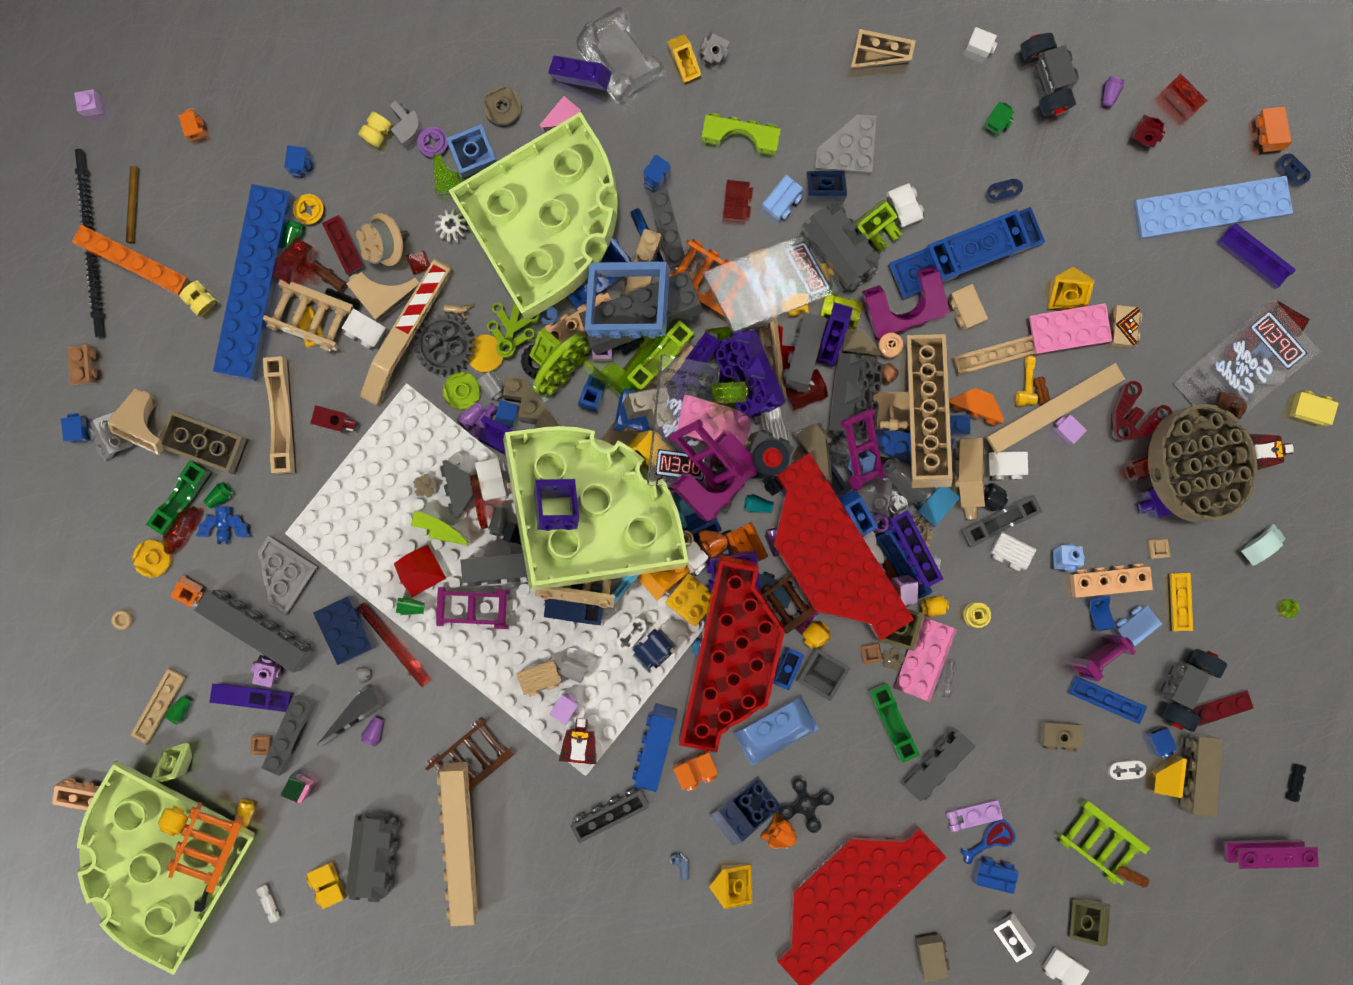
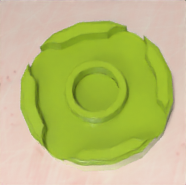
(461, 390)

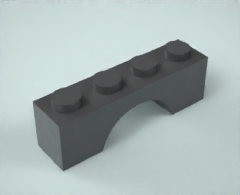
(667, 228)
(1001, 520)
(285, 738)

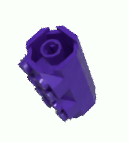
(747, 362)

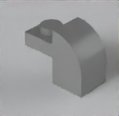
(409, 127)

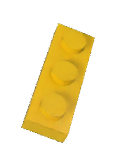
(1181, 601)

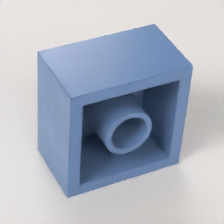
(471, 150)

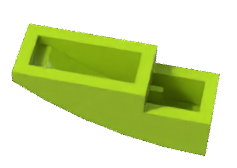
(438, 528)

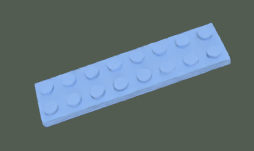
(1213, 207)

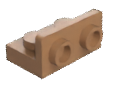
(82, 364)

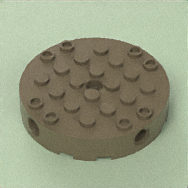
(1202, 463)

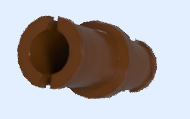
(329, 277)

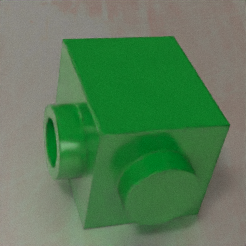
(1000, 118)

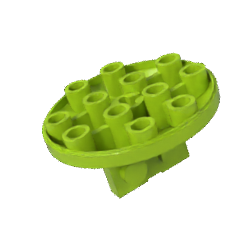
(557, 360)

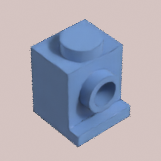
(866, 462)

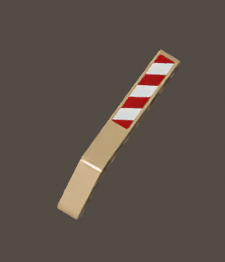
(403, 331)

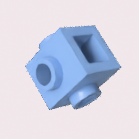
(1068, 557)

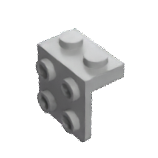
(106, 442)

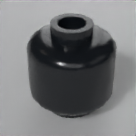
(995, 497)

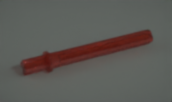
(410, 665)

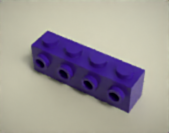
(916, 548)

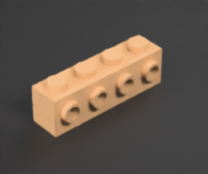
(571, 323)
(1111, 581)
(74, 794)

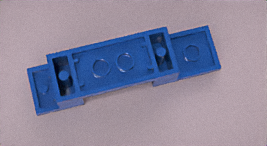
(969, 249)

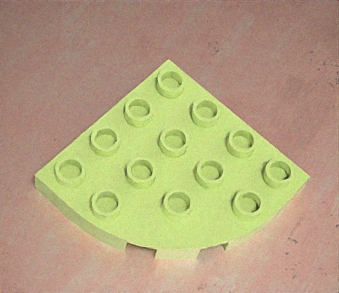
(544, 213)
(622, 520)
(127, 865)

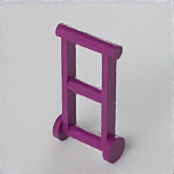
(857, 480)
(711, 481)
(500, 624)

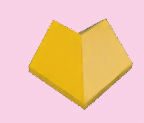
(1070, 290)
(1170, 776)
(733, 885)

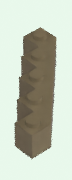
(531, 408)

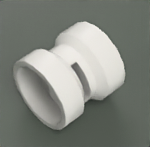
(899, 503)

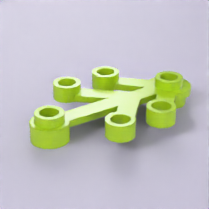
(511, 326)

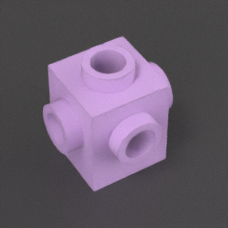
(265, 671)

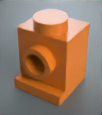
(192, 124)
(182, 594)

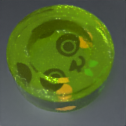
(1288, 608)

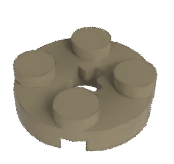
(507, 96)

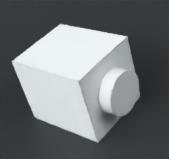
(982, 42)

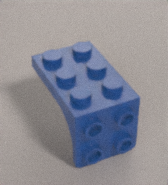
(613, 254)

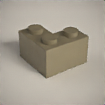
(641, 405)

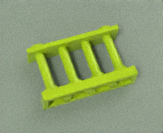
(1104, 823)

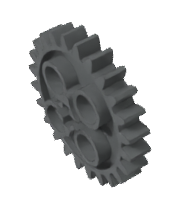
(438, 328)

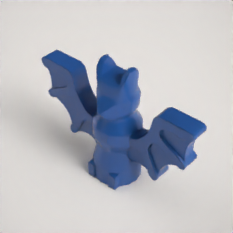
(222, 521)

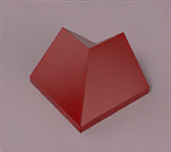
(419, 570)

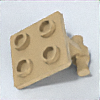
(892, 410)

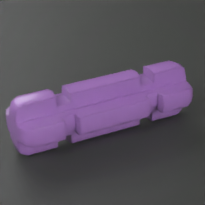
(491, 409)

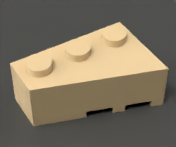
(880, 49)
(970, 472)

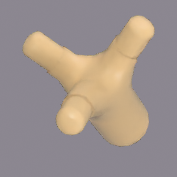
(458, 309)

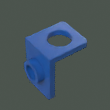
(1101, 614)

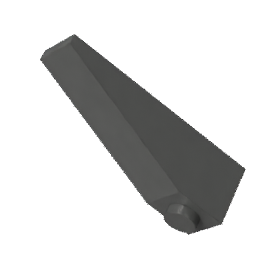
(360, 708)

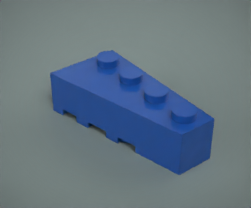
(896, 444)
(655, 747)

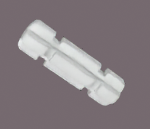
(268, 903)

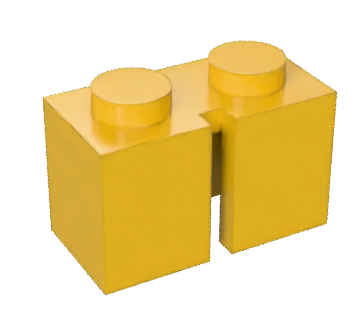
(326, 884)

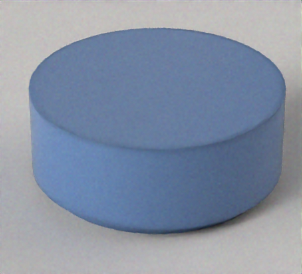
(549, 315)

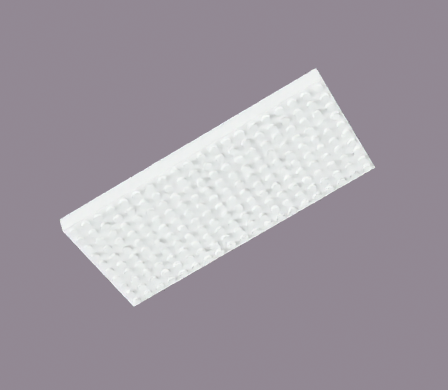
(364, 526)

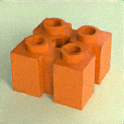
(695, 769)

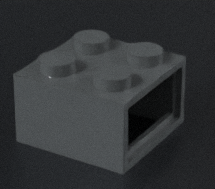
(823, 674)

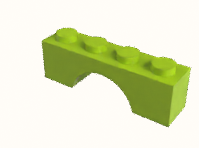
(718, 128)
(671, 346)

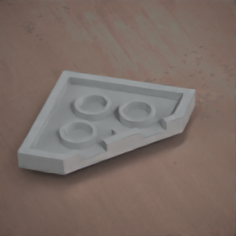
(850, 147)
(283, 574)

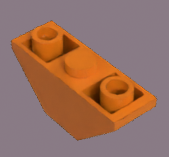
(978, 404)

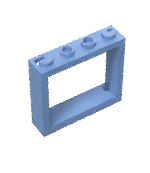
(628, 269)

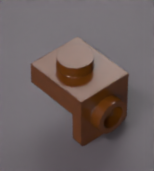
(1232, 403)

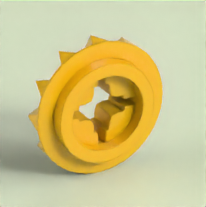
(299, 208)

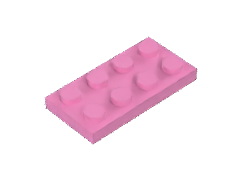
(1070, 328)
(715, 419)
(924, 665)

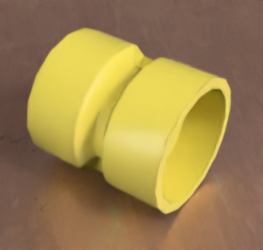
(375, 129)
(195, 295)
(976, 614)

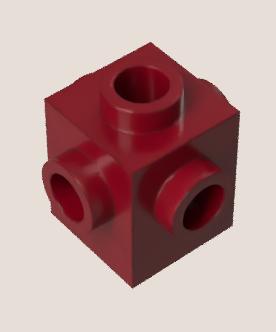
(1149, 131)

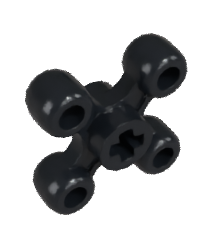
(814, 801)

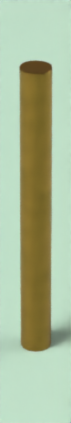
(131, 204)

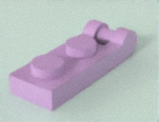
(974, 815)

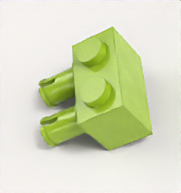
(874, 220)

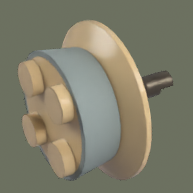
(381, 240)

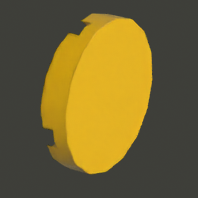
(485, 354)
(151, 559)

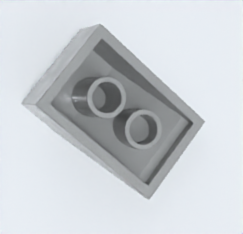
(877, 493)

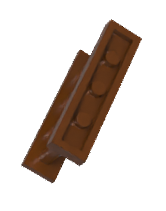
(804, 611)
(487, 766)

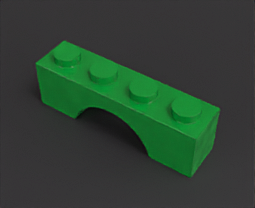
(188, 485)
(893, 722)

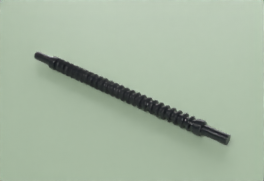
(95, 314)

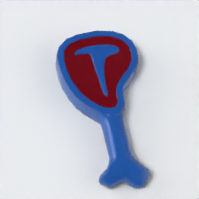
(998, 833)

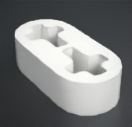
(627, 631)
(1126, 765)

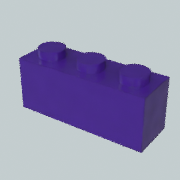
(580, 72)
(834, 333)

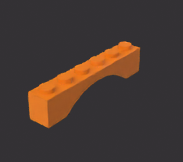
(130, 260)

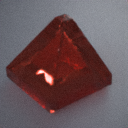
(418, 262)

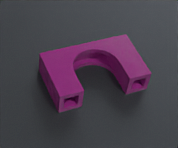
(931, 305)
(707, 503)

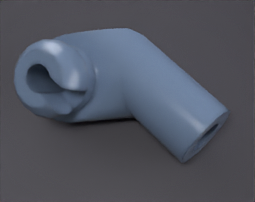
(682, 863)

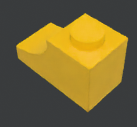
(684, 57)

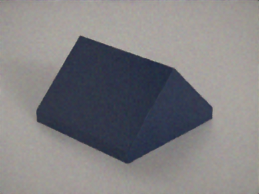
(826, 186)

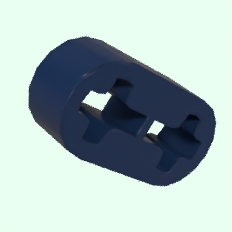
(1294, 169)
(1003, 186)

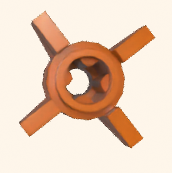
(712, 543)
(780, 834)

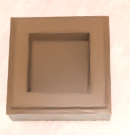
(871, 653)
(260, 744)

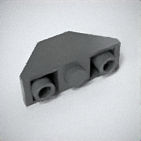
(457, 487)

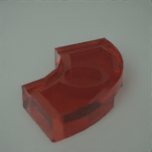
(480, 504)
(176, 537)

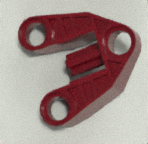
(1124, 404)

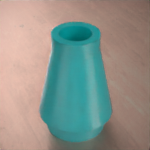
(757, 504)

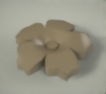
(424, 486)
(893, 659)

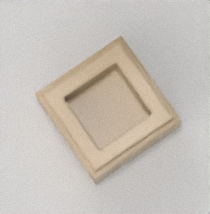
(1159, 548)

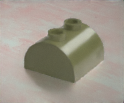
(907, 635)
(1090, 922)

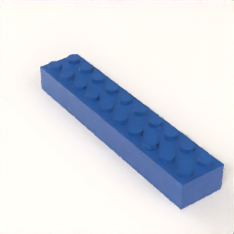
(253, 282)

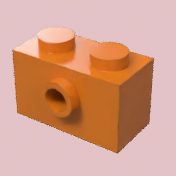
(1273, 129)

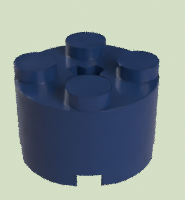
(653, 650)

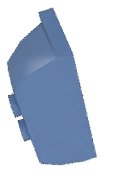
(776, 730)

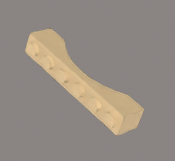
(280, 415)

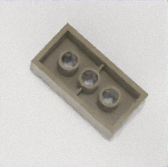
(196, 431)
(1202, 775)

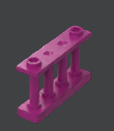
(1092, 666)
(1271, 854)

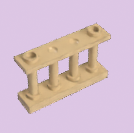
(306, 296)
(584, 596)

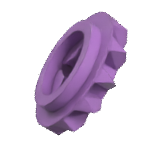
(424, 139)

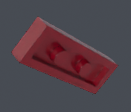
(343, 245)
(1223, 707)

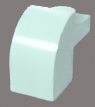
(1264, 545)

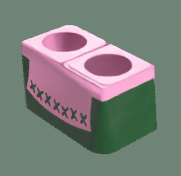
(297, 787)

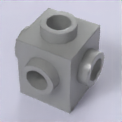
(711, 41)

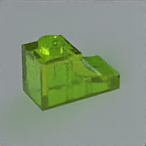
(444, 178)
(729, 392)

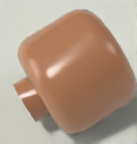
(889, 374)

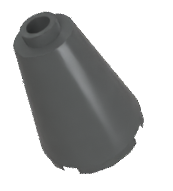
(900, 475)

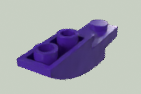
(249, 697)

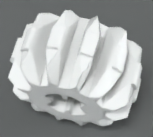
(447, 220)

